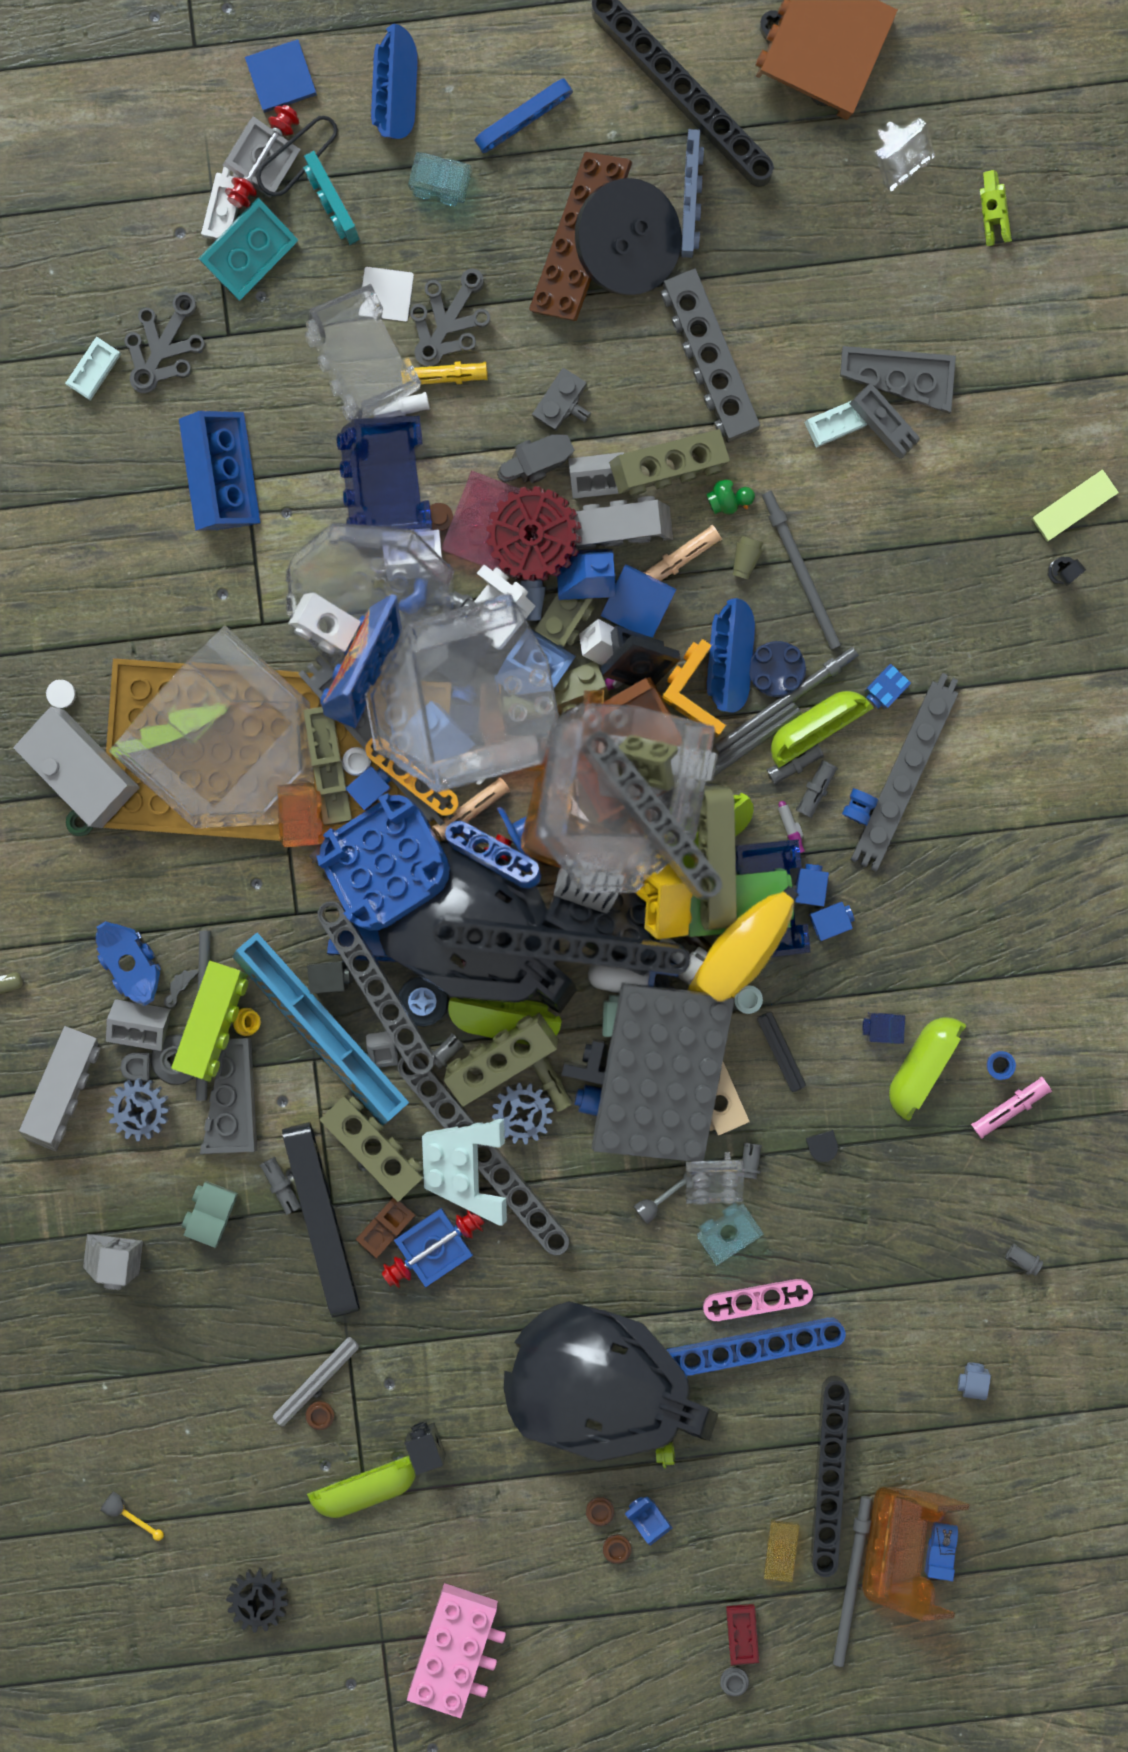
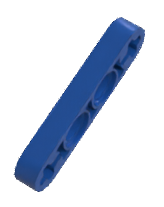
(523, 115)
(494, 852)

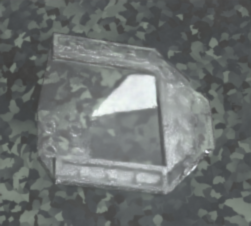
(464, 696)
(221, 738)
(585, 820)

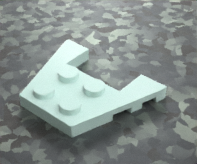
(452, 1167)

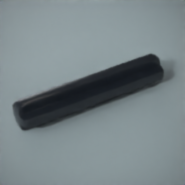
(781, 1051)

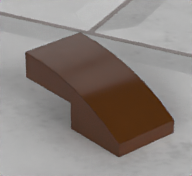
(384, 1227)

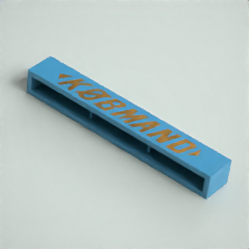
(320, 1029)

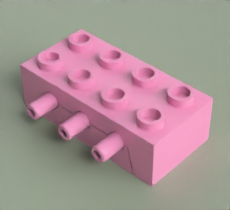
(455, 1651)

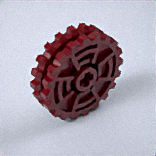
(554, 526)

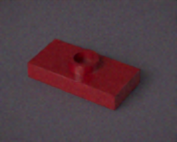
(742, 1634)

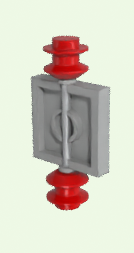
(254, 148)

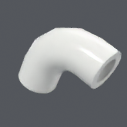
(610, 978)

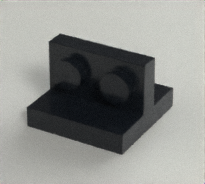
(638, 658)
(591, 1072)

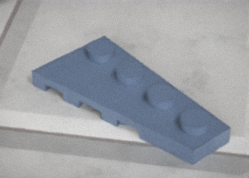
(692, 186)

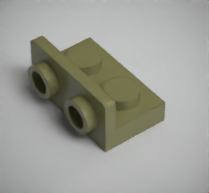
(563, 618)
(651, 760)

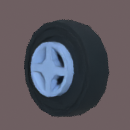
(423, 1010)

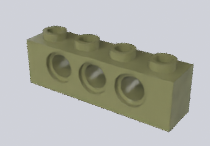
(707, 446)
(469, 1087)
(336, 1122)

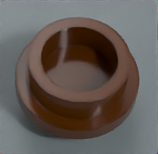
(441, 516)
(320, 1415)
(600, 1511)
(616, 1549)

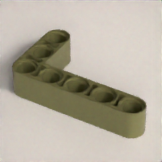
(718, 847)

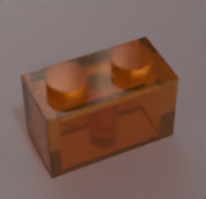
(298, 814)

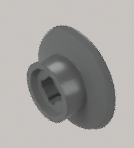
(162, 1065)

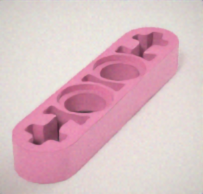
(757, 1295)

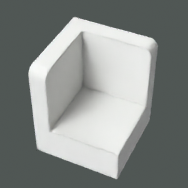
(597, 642)

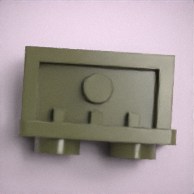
(571, 687)

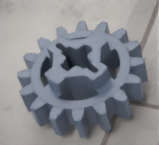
(134, 1099)
(529, 1125)

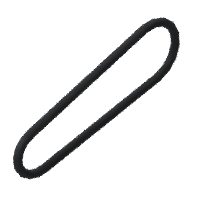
(286, 145)

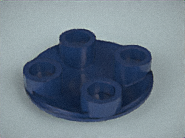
(777, 668)

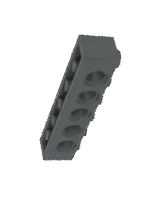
(690, 287)

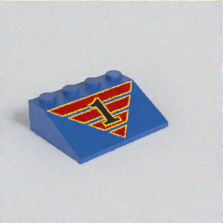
(364, 657)

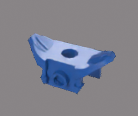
(140, 982)

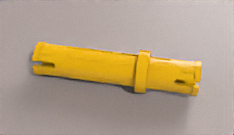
(452, 373)

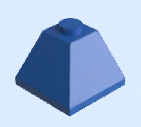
(588, 576)

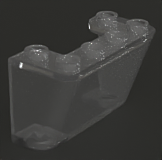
(359, 354)

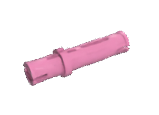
(1039, 1088)

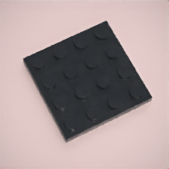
(624, 919)

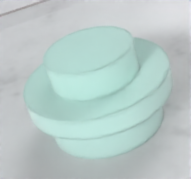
(748, 999)

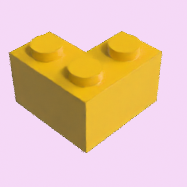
(666, 904)

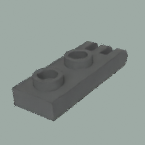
(885, 421)

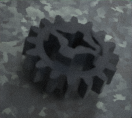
(269, 1600)

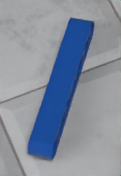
(762, 1351)

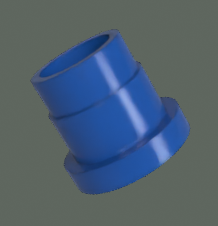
(1010, 1065)

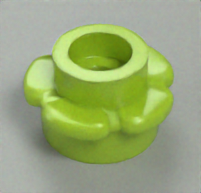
(666, 1455)

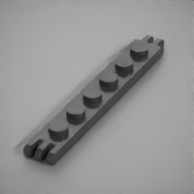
(362, 733)
(906, 772)

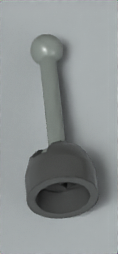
(648, 1209)

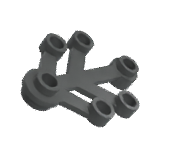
(447, 321)
(161, 347)

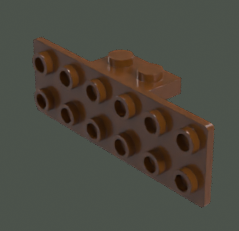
(563, 278)

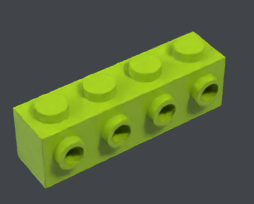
(210, 1021)

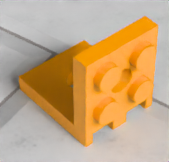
(678, 680)

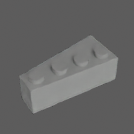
(623, 522)
(59, 1089)

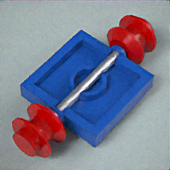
(433, 1247)

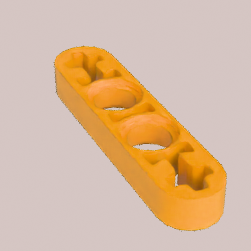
(409, 782)

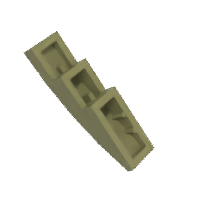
(327, 767)

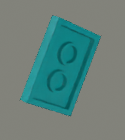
(329, 198)
(248, 249)

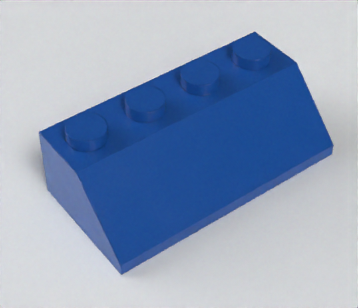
(219, 470)

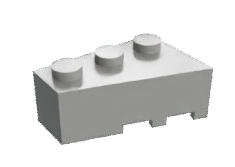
(112, 1260)

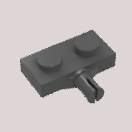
(562, 401)

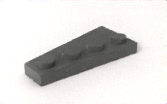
(909, 375)
(232, 1106)

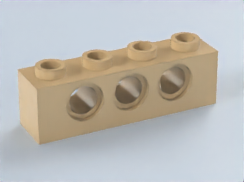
(733, 1114)

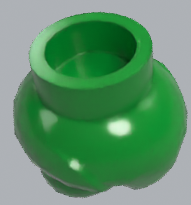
(724, 500)

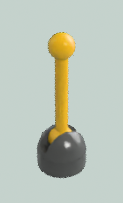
(115, 1506)

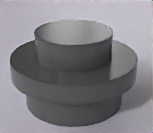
(734, 1681)

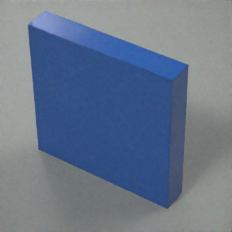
(280, 75)
(638, 602)

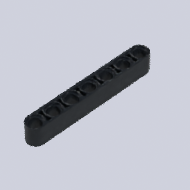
(321, 1219)
(833, 1489)

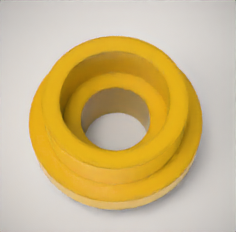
(252, 1022)

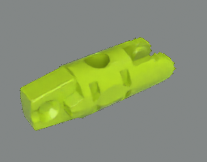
(992, 195)

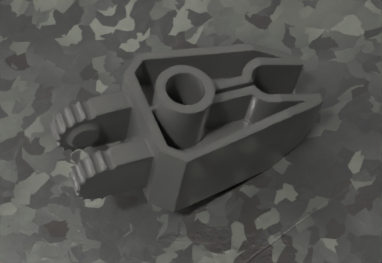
(536, 459)

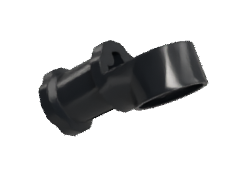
(1069, 574)

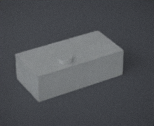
(76, 767)

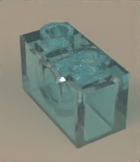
(721, 1248)

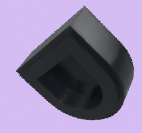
(823, 1146)

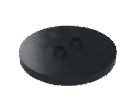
(628, 236)

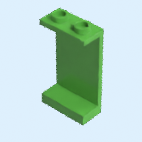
(749, 891)

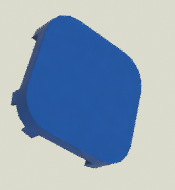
(384, 863)

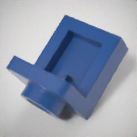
(648, 1519)

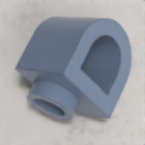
(974, 1381)

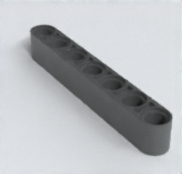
(665, 823)
(389, 994)

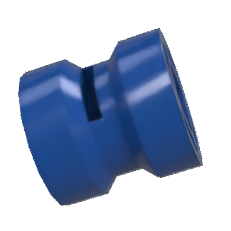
(856, 812)

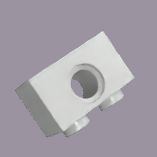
(340, 624)

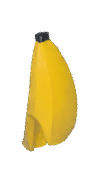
(745, 947)

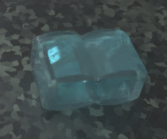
(439, 178)

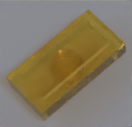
(781, 1551)

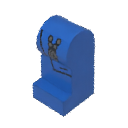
(941, 1551)

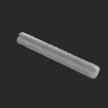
(315, 1381)

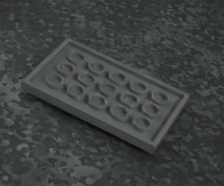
(662, 1073)

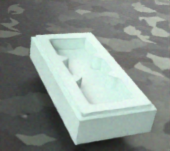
(93, 368)
(834, 424)

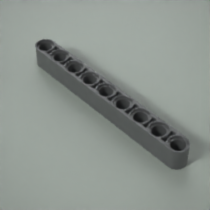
(488, 1167)

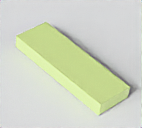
(1074, 505)

